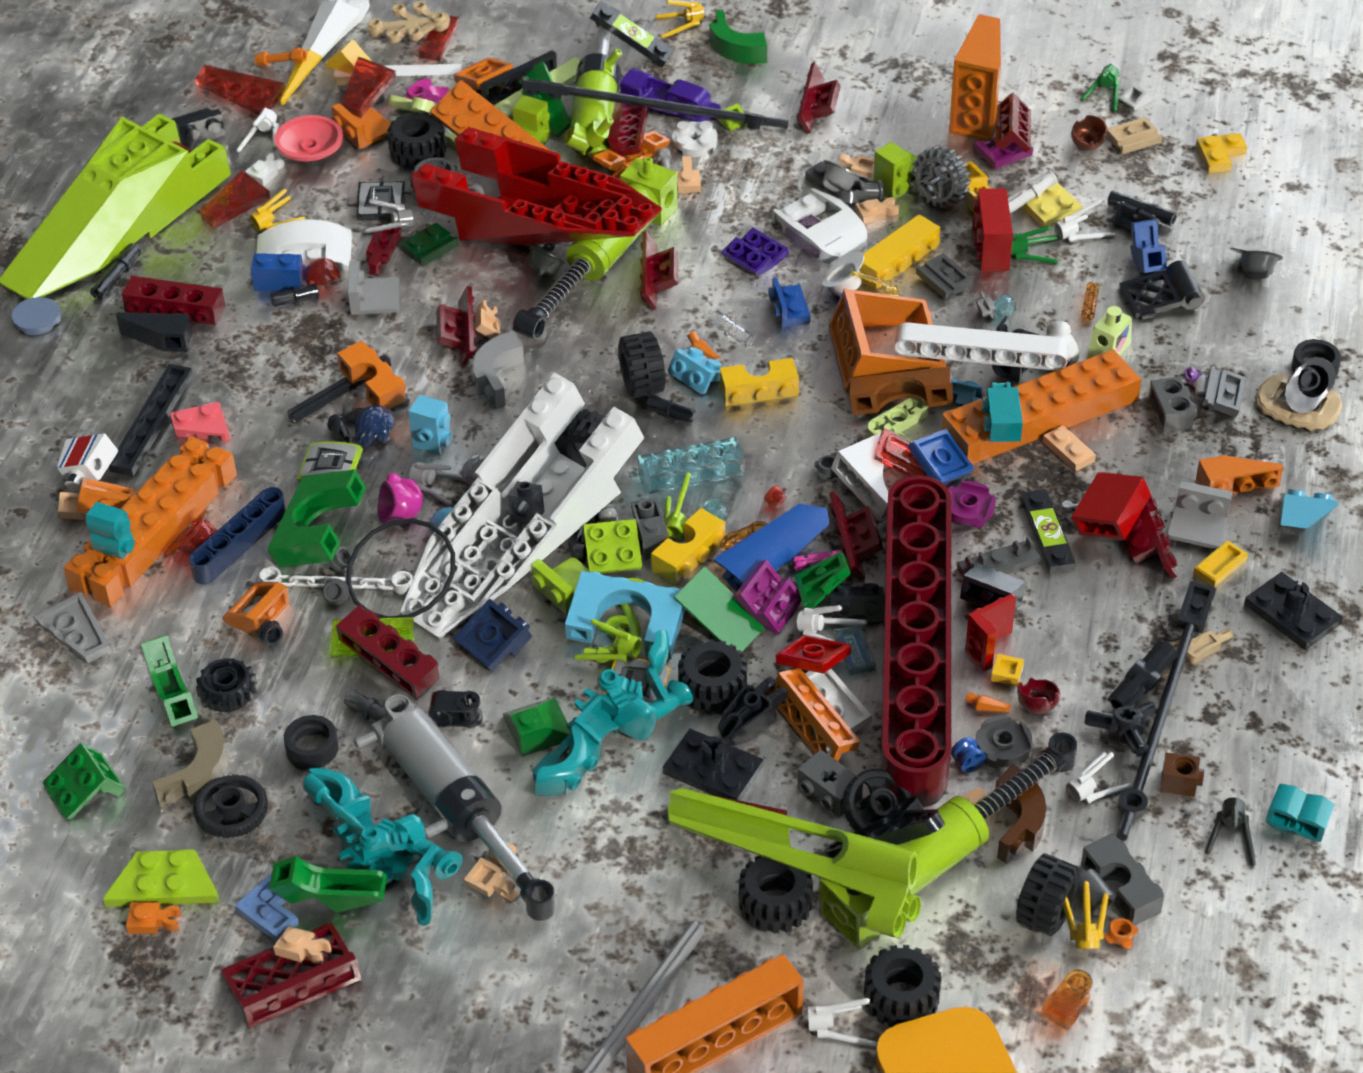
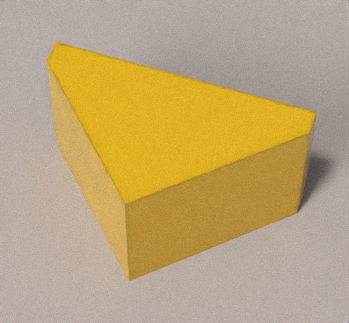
(346, 57)

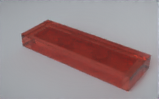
(438, 41)

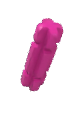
(800, 562)

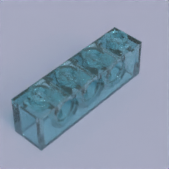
(704, 462)

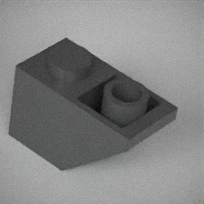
(650, 525)

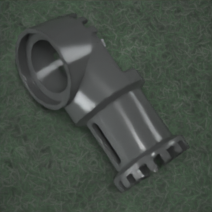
(862, 191)

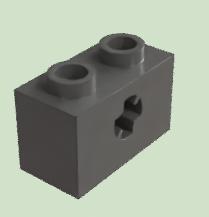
(826, 782)

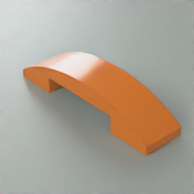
(651, 144)

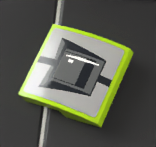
(330, 457)

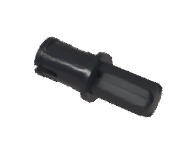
(295, 295)
(670, 408)

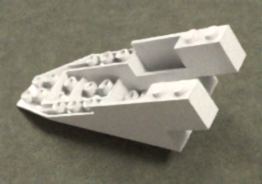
(499, 552)

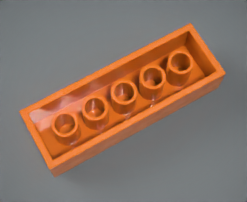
(718, 1021)

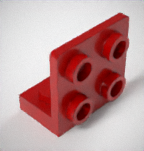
(987, 626)

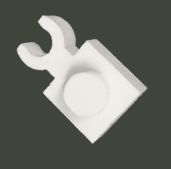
(266, 170)

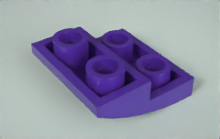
(755, 252)

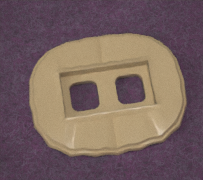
(1270, 404)

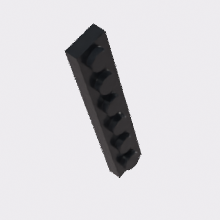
(151, 419)

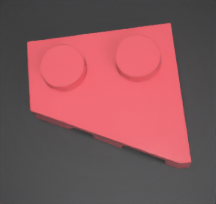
(200, 422)

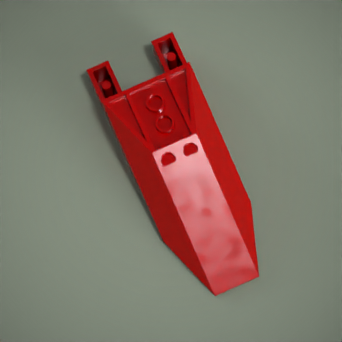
(538, 197)

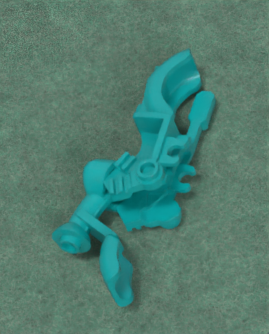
(616, 711)
(382, 846)

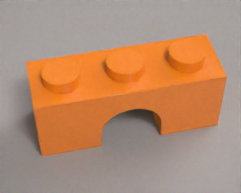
(362, 363)

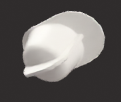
(839, 273)

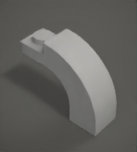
(492, 359)

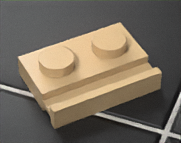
(1134, 135)

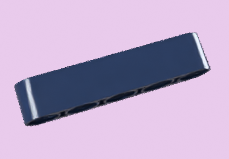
(237, 535)

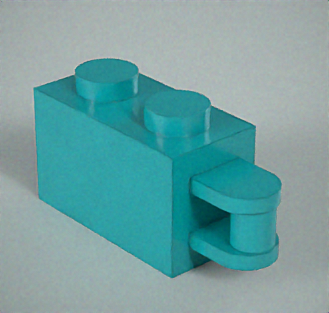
(1003, 413)

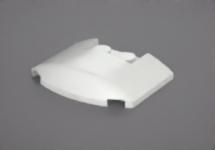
(310, 239)

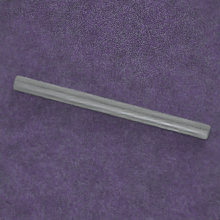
(645, 998)

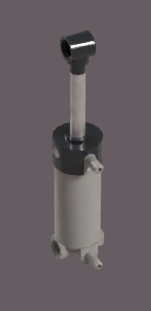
(454, 792)

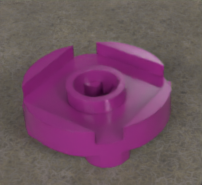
(975, 514)

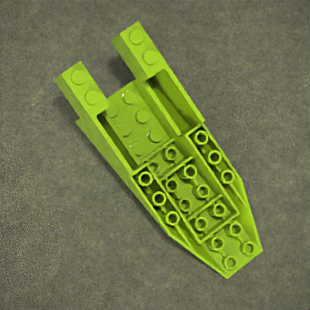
(122, 192)

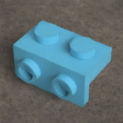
(694, 369)

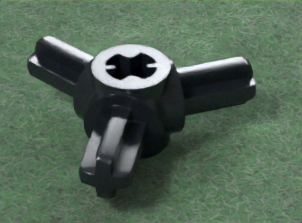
(1125, 724)

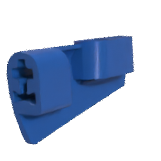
(774, 542)

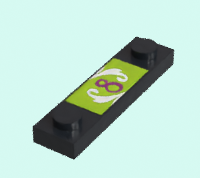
(631, 33)
(1048, 531)

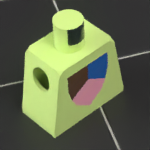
(1111, 333)

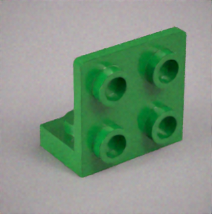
(80, 778)

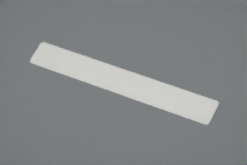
(416, 70)

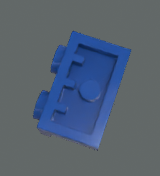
(789, 304)

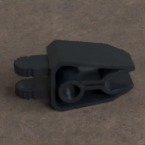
(751, 711)

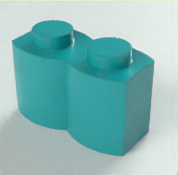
(110, 530)
(1300, 812)

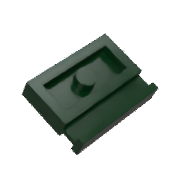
(429, 244)

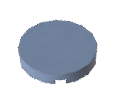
(36, 315)

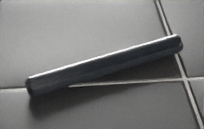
(325, 396)

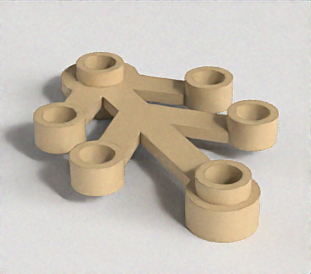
(410, 25)

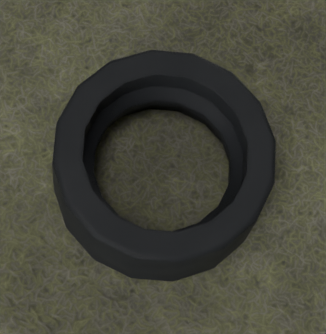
(1319, 349)
(311, 725)

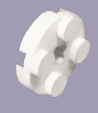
(687, 131)

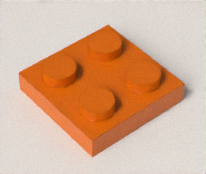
(482, 72)

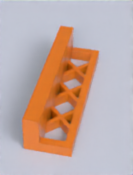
(815, 711)

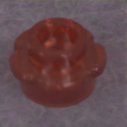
(775, 496)

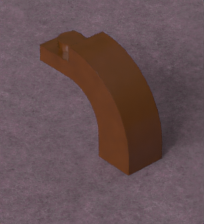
(1031, 814)

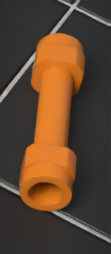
(264, 59)

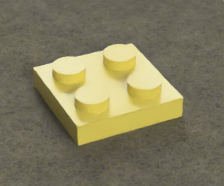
(1052, 206)

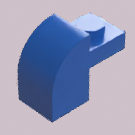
(1146, 250)

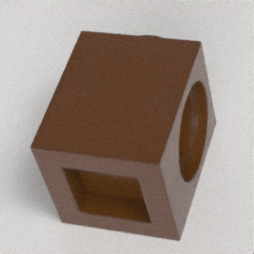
(1181, 774)

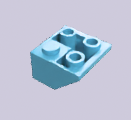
(1304, 511)

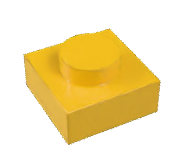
(1007, 670)

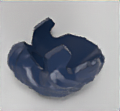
(373, 424)

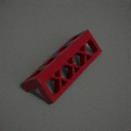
(1013, 123)
(622, 129)

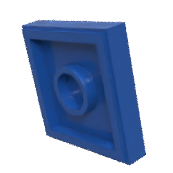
(941, 457)

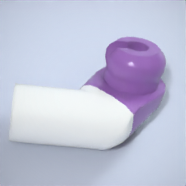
(1196, 380)

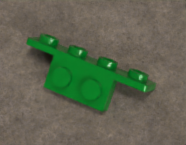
(559, 118)

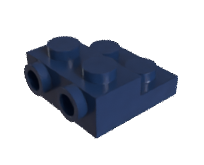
(493, 634)

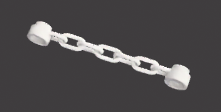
(400, 580)

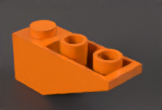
(1238, 474)

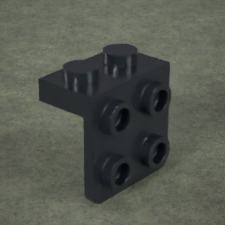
(199, 126)

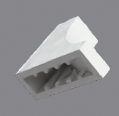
(864, 474)

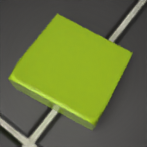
(731, 125)

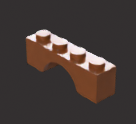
(872, 392)

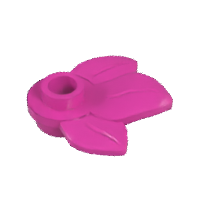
(424, 90)

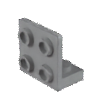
(371, 294)
(1200, 515)

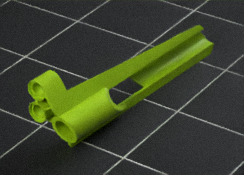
(862, 865)

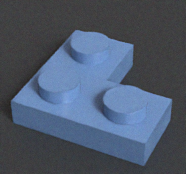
(265, 910)

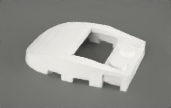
(843, 223)

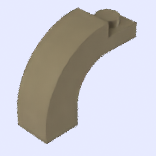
(207, 765)

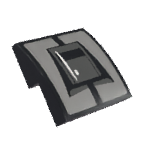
(384, 191)

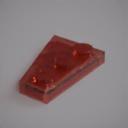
(366, 85)
(234, 199)

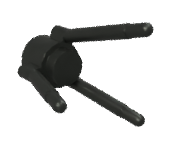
(1233, 816)

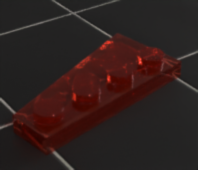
(241, 89)

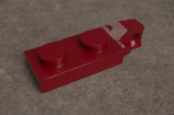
(381, 248)

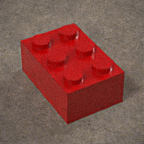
(992, 229)

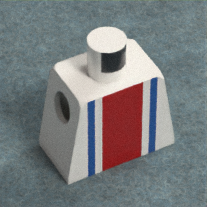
(85, 458)

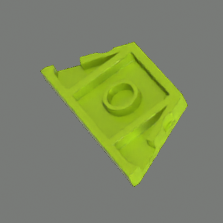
(164, 879)

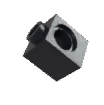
(525, 502)

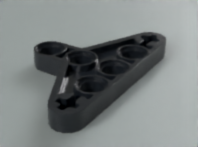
(901, 825)

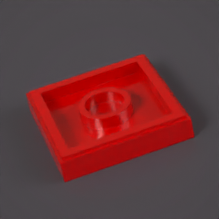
(813, 654)

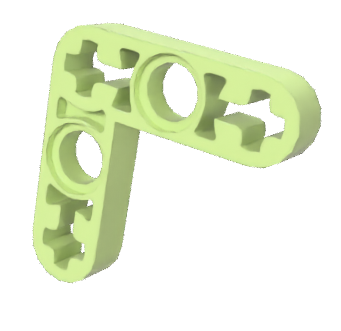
(416, 105)
(910, 410)

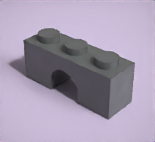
(1139, 896)

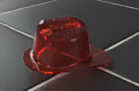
(192, 538)

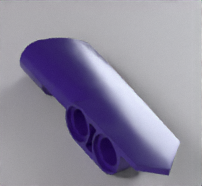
(645, 85)

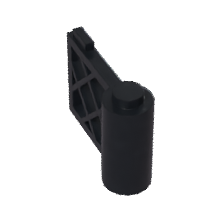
(1178, 284)

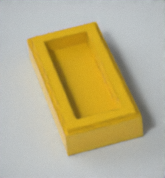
(1220, 563)

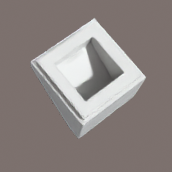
(1135, 97)

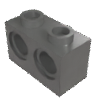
(1172, 404)

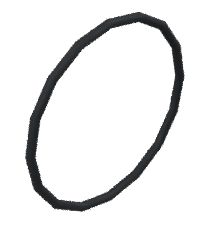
(399, 522)

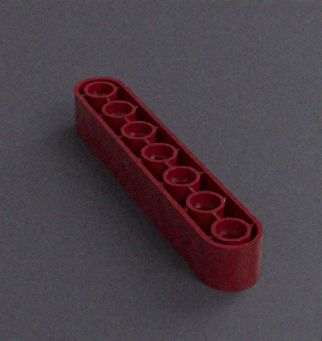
(917, 639)

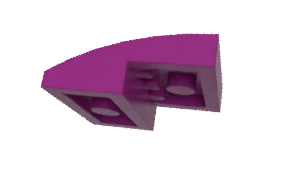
(768, 597)

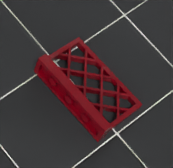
(297, 988)

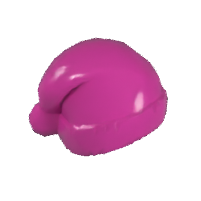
(399, 499)

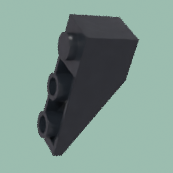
(157, 330)

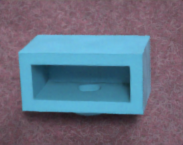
(430, 425)

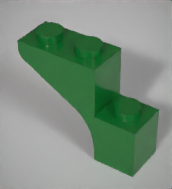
(335, 888)

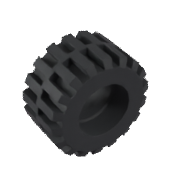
(415, 139)
(641, 364)
(577, 434)
(717, 660)
(1045, 893)
(774, 911)
(907, 967)

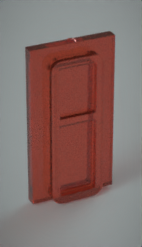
(894, 452)

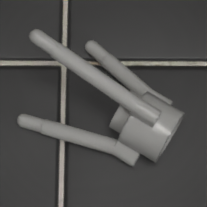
(400, 218)
(425, 474)

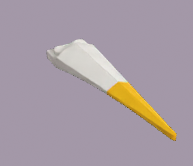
(329, 26)

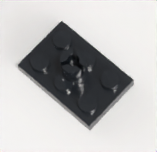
(1293, 610)
(713, 766)

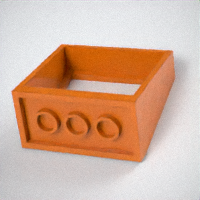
(977, 81)
(867, 311)

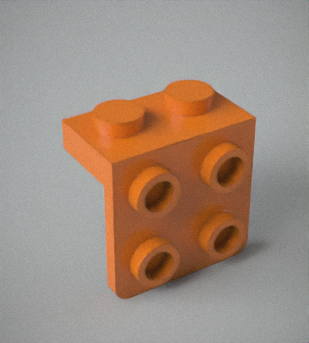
(361, 130)

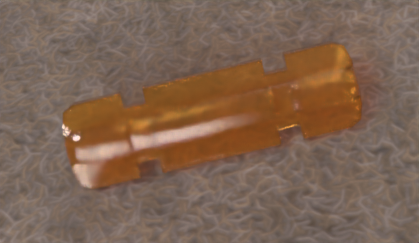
(1090, 301)

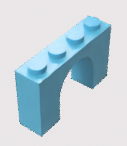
(598, 593)

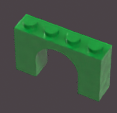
(317, 493)

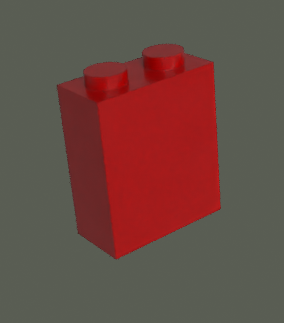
(1111, 505)

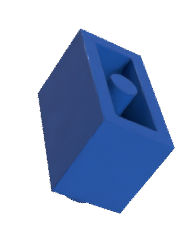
(276, 271)

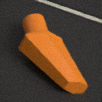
(702, 345)
(987, 703)

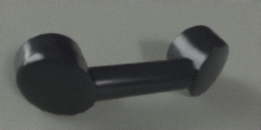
(578, 548)

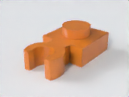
(148, 917)

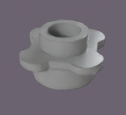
(985, 305)

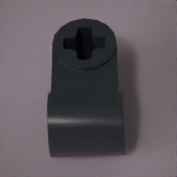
(453, 707)

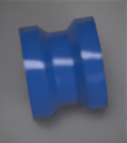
(968, 755)

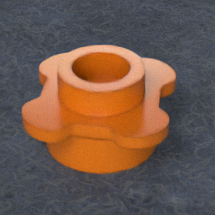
(1121, 926)

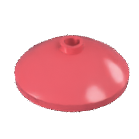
(308, 138)

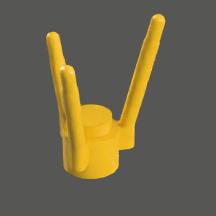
(693, 13)
(263, 216)
(1087, 934)

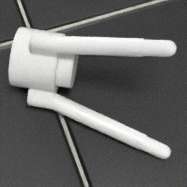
(265, 122)
(1069, 225)
(810, 621)
(1083, 785)
(822, 1017)

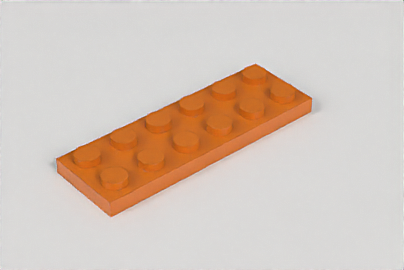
(466, 108)

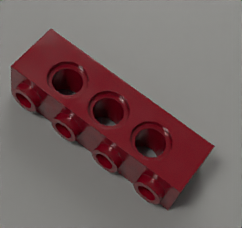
(169, 297)
(413, 679)

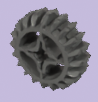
(937, 172)

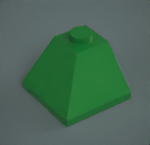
(537, 726)

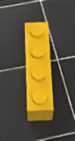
(900, 250)

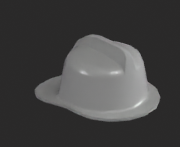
(839, 178)

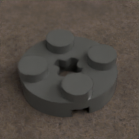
(1004, 754)

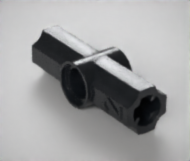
(1143, 675)

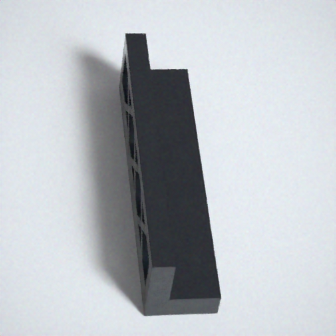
(508, 83)

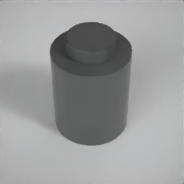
(1097, 888)

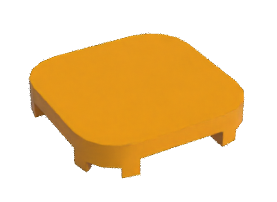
(944, 1043)

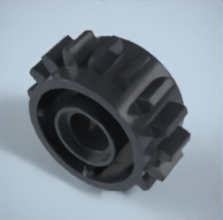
(226, 685)

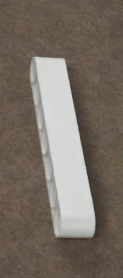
(981, 346)

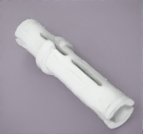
(1032, 190)

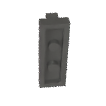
(1004, 559)

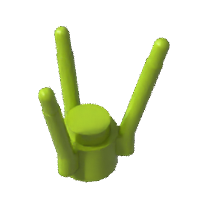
(675, 521)
(625, 644)

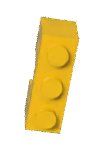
(741, 387)
(678, 560)

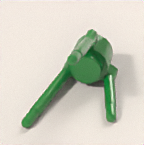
(1107, 78)
(1020, 245)

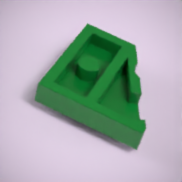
(821, 579)

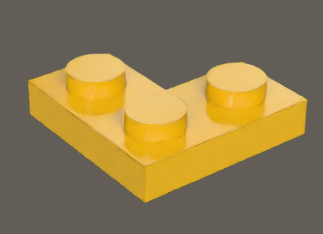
(1217, 149)

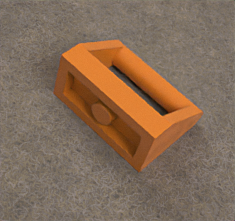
(102, 492)
(268, 608)

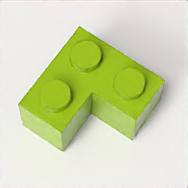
(533, 117)
(894, 169)

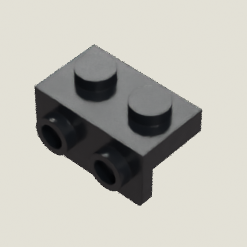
(858, 602)

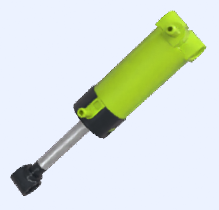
(593, 117)

